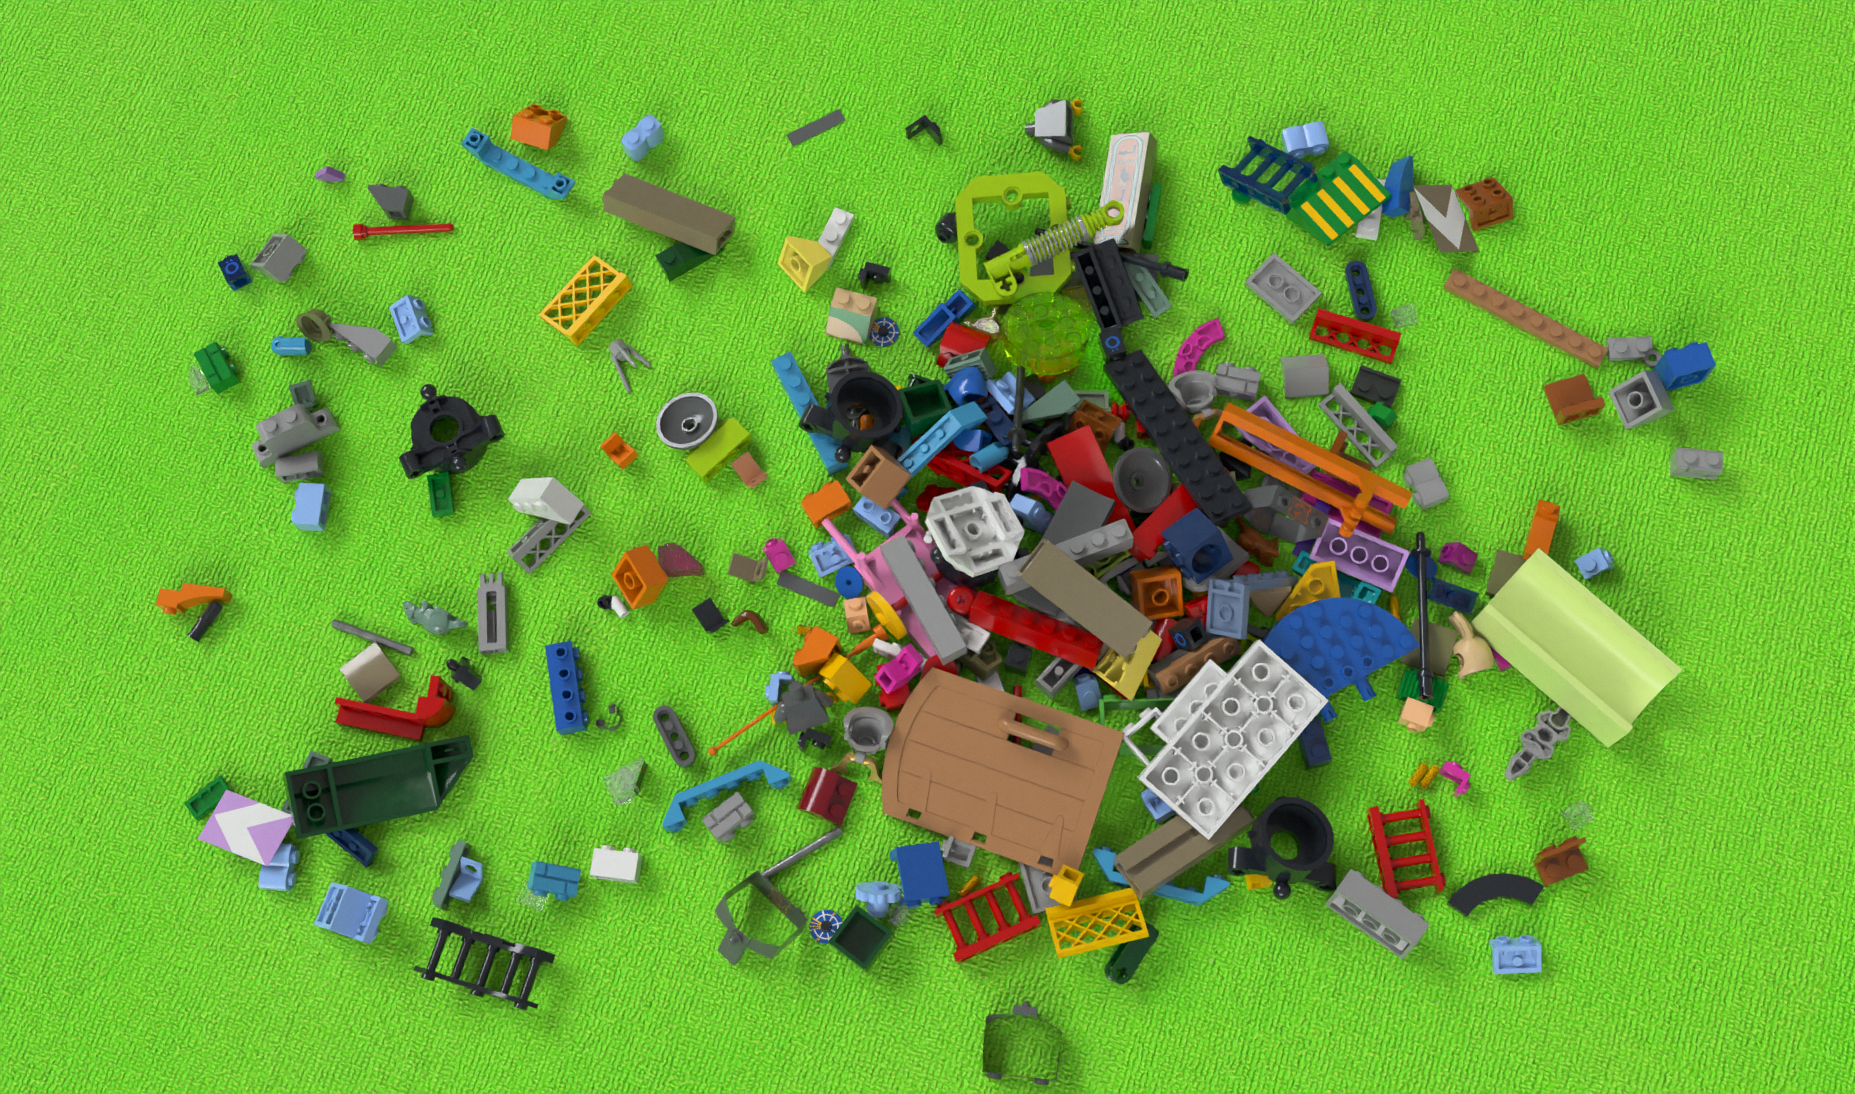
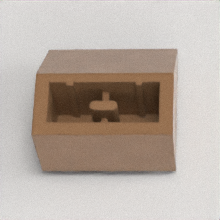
(879, 476)

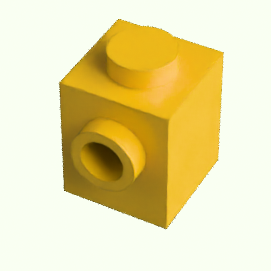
(1065, 885)

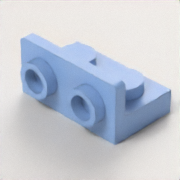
(410, 318)
(1004, 392)
(877, 517)
(829, 556)
(1515, 955)

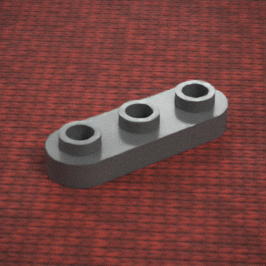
(668, 729)

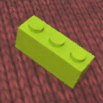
(718, 449)

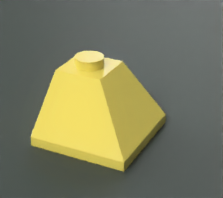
(803, 261)

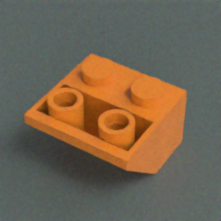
(538, 126)
(816, 651)

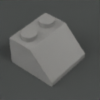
(279, 257)
(1641, 399)

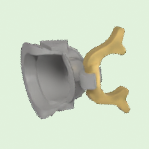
(1195, 395)
(867, 733)

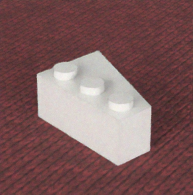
(545, 499)

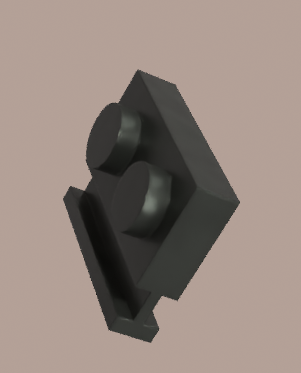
(1375, 386)

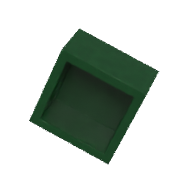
(923, 406)
(861, 938)

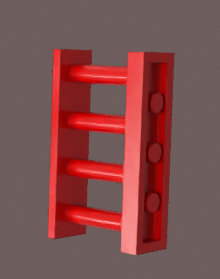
(1387, 864)
(1005, 931)

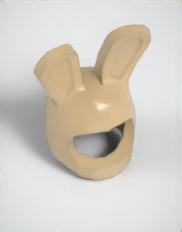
(1471, 650)

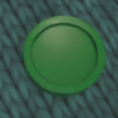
(1239, 197)

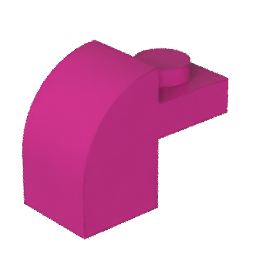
(900, 670)

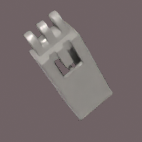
(493, 625)

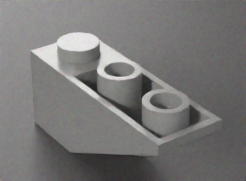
(367, 340)

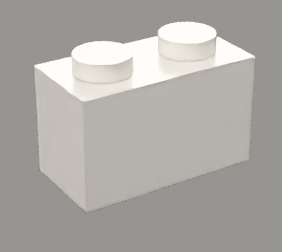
(616, 865)

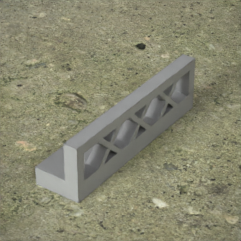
(1363, 420)
(536, 534)

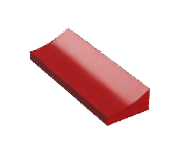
(1081, 460)

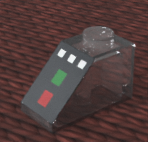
(626, 781)

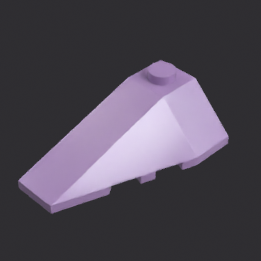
(1264, 409)

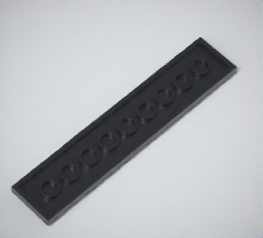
(1177, 438)

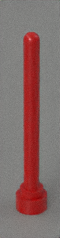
(362, 231)

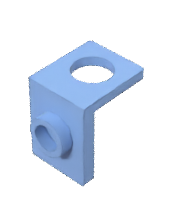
(468, 880)

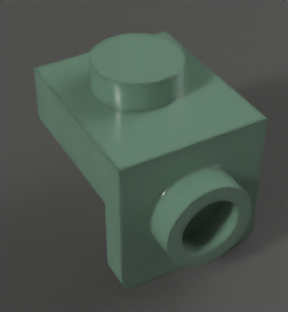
(304, 394)

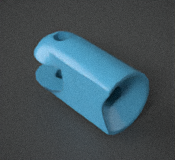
(291, 346)
(989, 456)

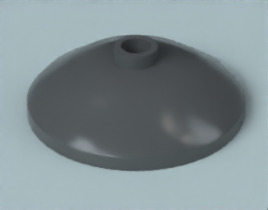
(681, 415)
(1151, 478)

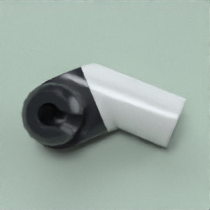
(1122, 440)
(613, 603)

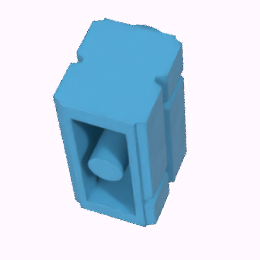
(553, 880)

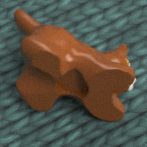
(1254, 544)

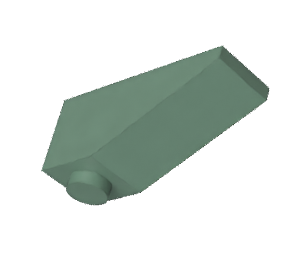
(1052, 405)

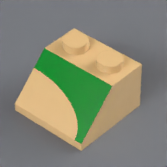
(851, 316)

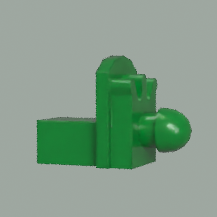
(1382, 415)

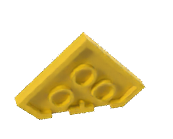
(1317, 583)

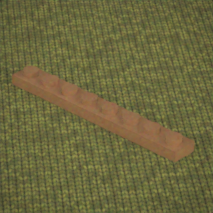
(1525, 318)

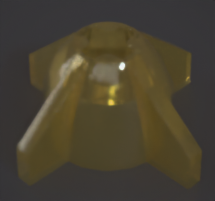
(988, 324)

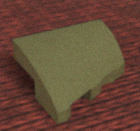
(985, 662)

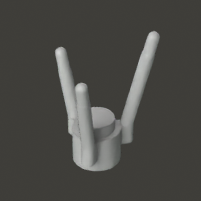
(621, 352)

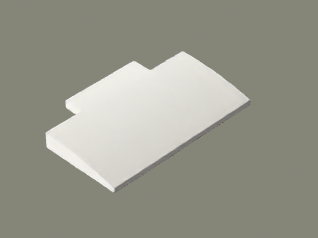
(1227, 735)

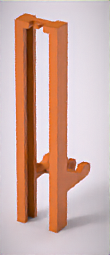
(1351, 508)

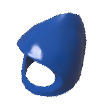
(967, 386)

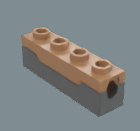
(1184, 664)

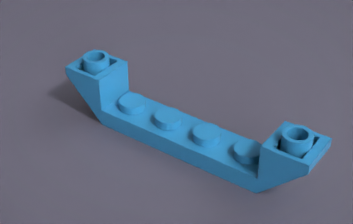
(551, 186)
(939, 436)
(675, 816)
(1212, 887)

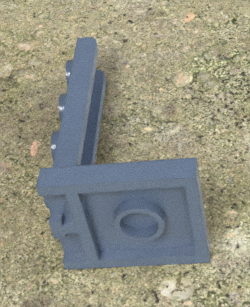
(1230, 600)

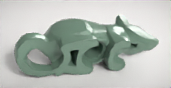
(433, 620)

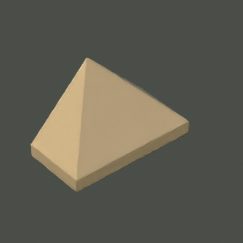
(1269, 600)

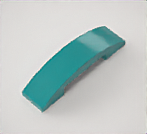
(1348, 587)

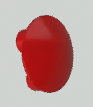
(924, 500)

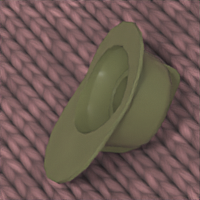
(315, 325)

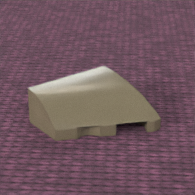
(1416, 217)

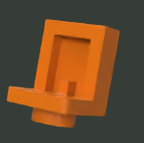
(618, 450)

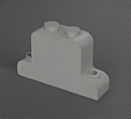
(291, 431)

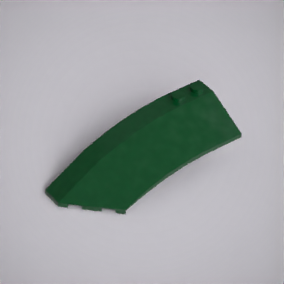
(375, 786)

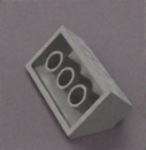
(1377, 914)

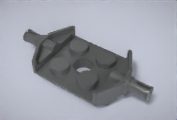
(841, 368)

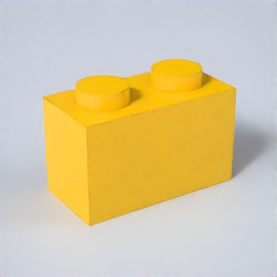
(844, 678)

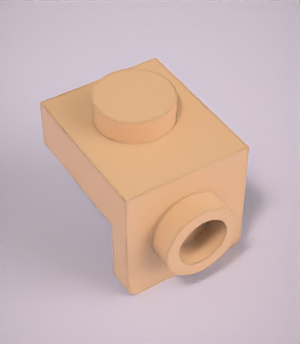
(856, 615)

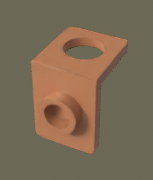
(748, 470)

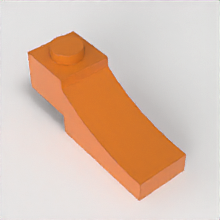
(1542, 528)
(190, 595)

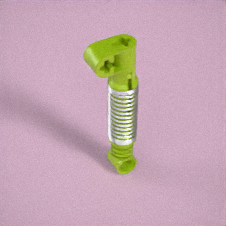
(1048, 244)

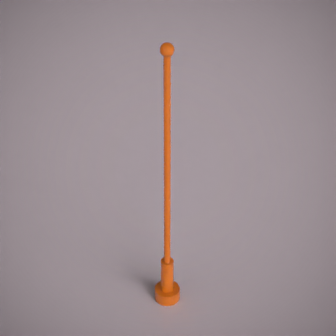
(878, 632)

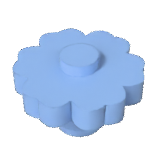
(878, 896)

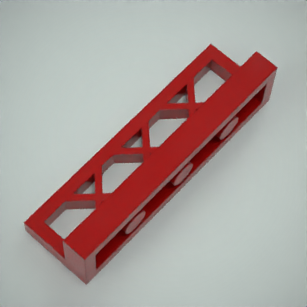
(1358, 329)
(963, 472)
(379, 719)

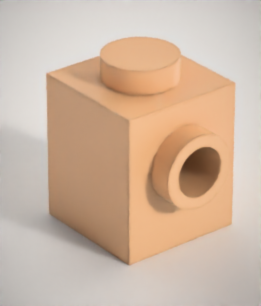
(1416, 715)

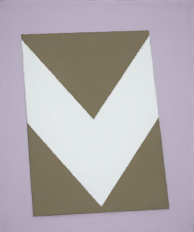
(1445, 218)

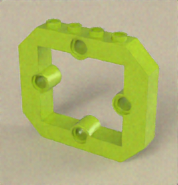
(996, 189)

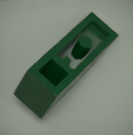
(681, 259)

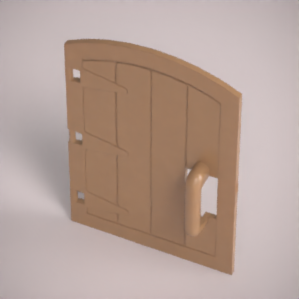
(966, 778)

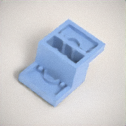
(351, 912)

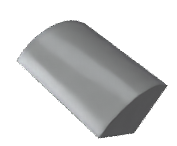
(299, 466)

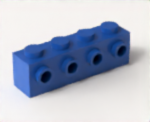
(566, 687)

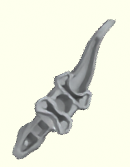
(1539, 741)

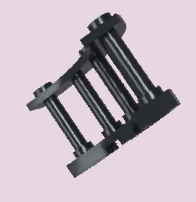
(1036, 449)
(493, 946)

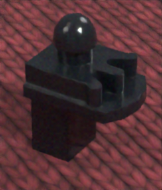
(461, 672)

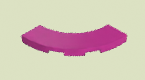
(1196, 345)
(1042, 485)

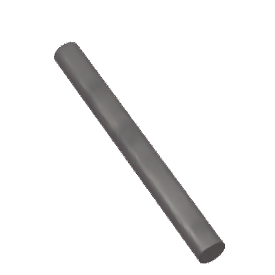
(372, 637)
(803, 852)

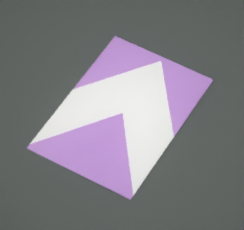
(246, 828)

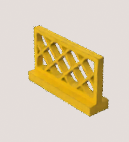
(596, 308)
(1093, 910)

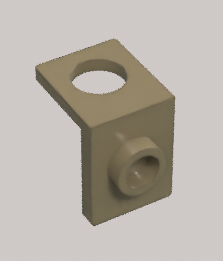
(747, 568)

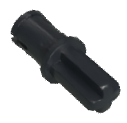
(205, 620)

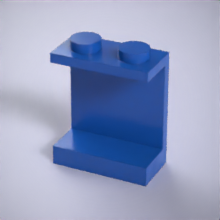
(921, 874)

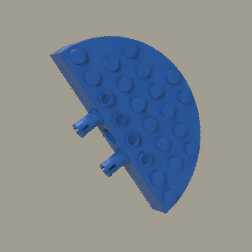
(1339, 644)

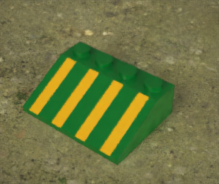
(1338, 200)

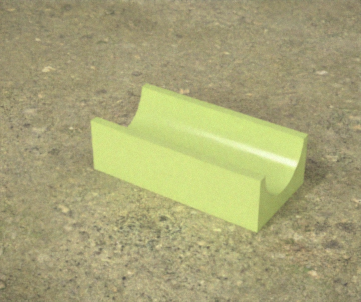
(1574, 648)

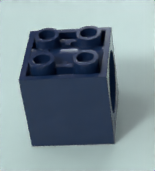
(1196, 546)

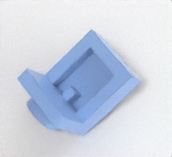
(1595, 563)
(773, 691)
(1087, 691)
(1157, 808)

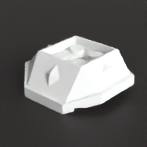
(974, 529)

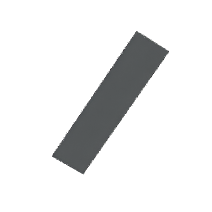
(815, 127)
(807, 588)

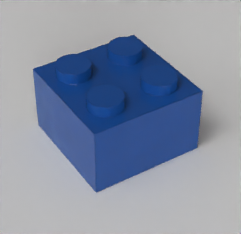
(1685, 366)

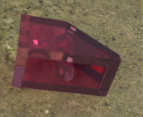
(678, 561)

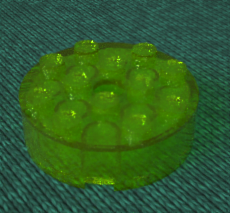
(1046, 333)

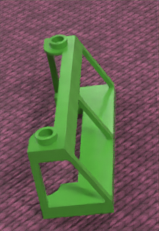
(1111, 702)

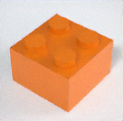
(640, 577)
(1157, 592)

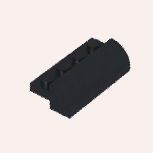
(1108, 285)

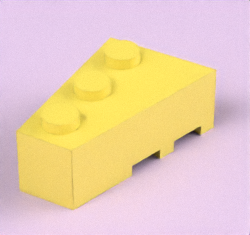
(1128, 672)

